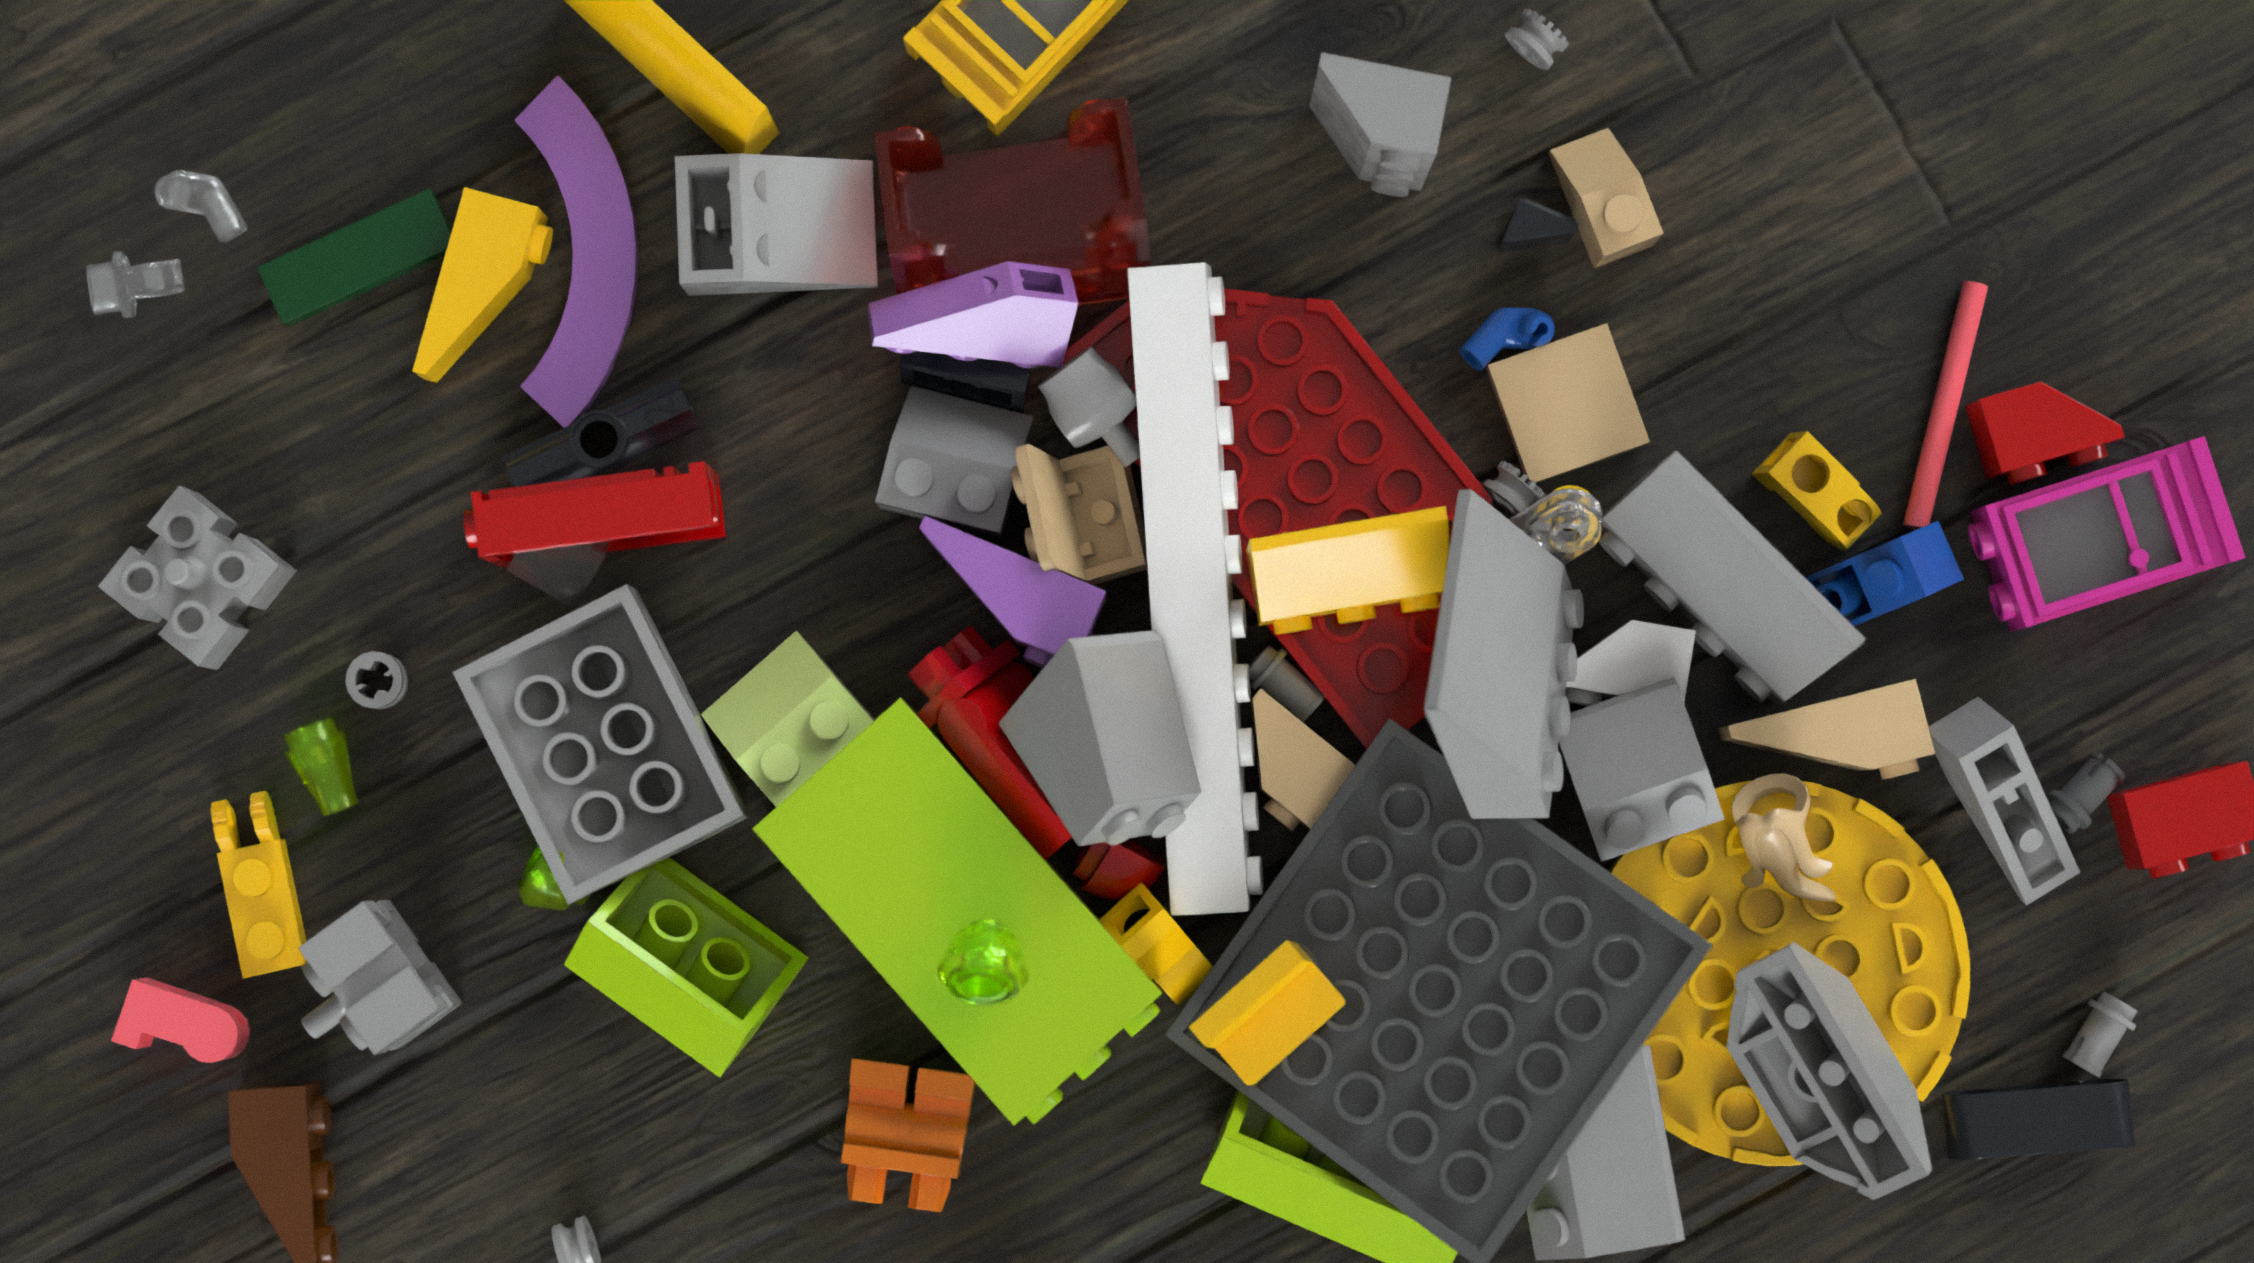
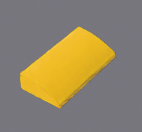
(682, 72)

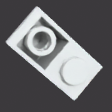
(1630, 660)

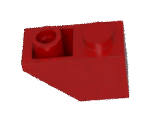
(2034, 426)

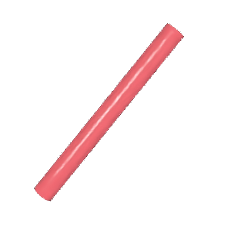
(1945, 405)

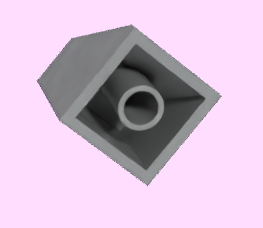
(1107, 738)

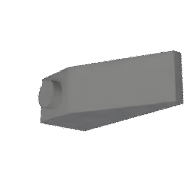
(2003, 798)

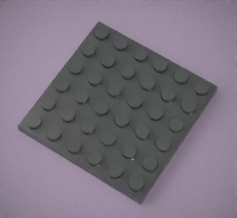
(1481, 985)

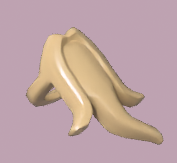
(1779, 839)

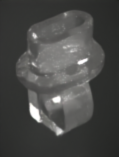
(117, 284)

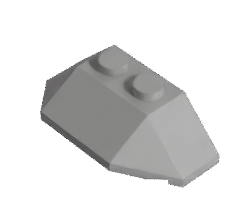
(1826, 1073)

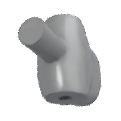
(1090, 402)

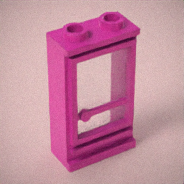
(2105, 535)

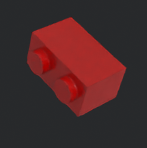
(2185, 818)

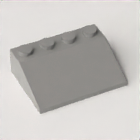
(1726, 581)
(1502, 664)
(601, 743)

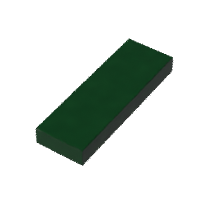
(357, 258)

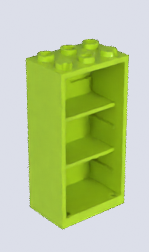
(916, 850)

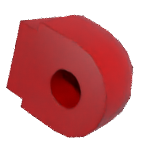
(1116, 869)

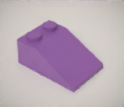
(1029, 603)

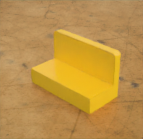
(1269, 1013)

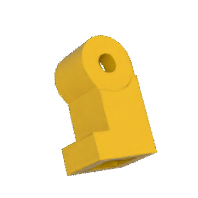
(1818, 489)
(1158, 945)

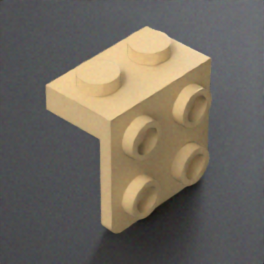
(1081, 513)

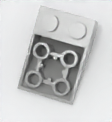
(774, 223)

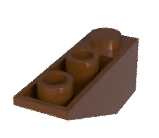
(281, 1157)

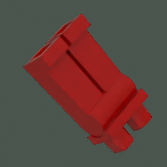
(968, 697)

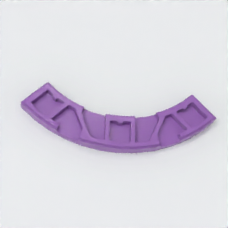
(602, 257)

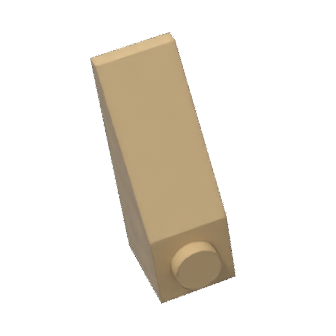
(1855, 732)

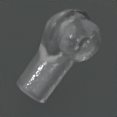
(201, 195)

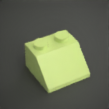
(786, 718)

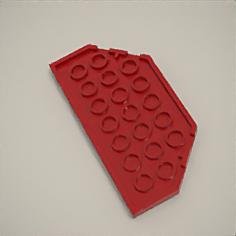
(1315, 446)

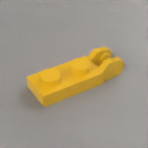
(259, 890)

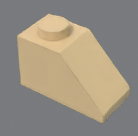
(1606, 197)
(1294, 764)

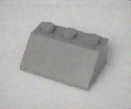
(1381, 119)
(1614, 1181)

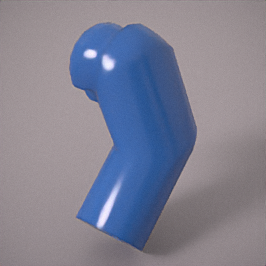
(1507, 330)

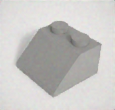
(953, 462)
(1639, 769)

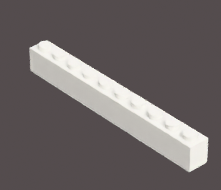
(1192, 574)

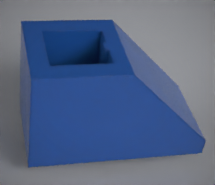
(1889, 575)

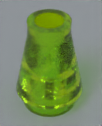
(323, 764)

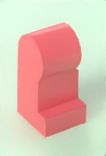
(200, 1024)

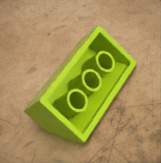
(1289, 1177)

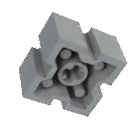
(197, 578)
(378, 978)

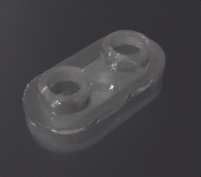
(1562, 510)

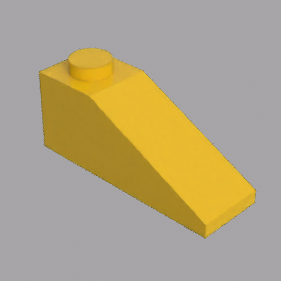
(483, 269)

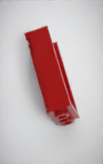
(622, 508)

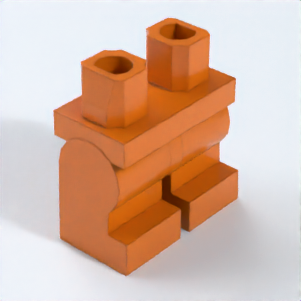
(905, 1136)

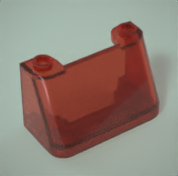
(1028, 203)

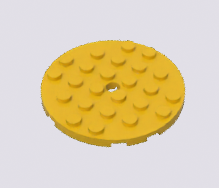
(1885, 931)

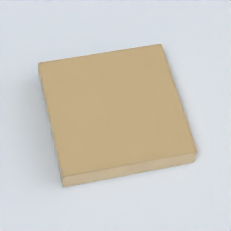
(1567, 404)

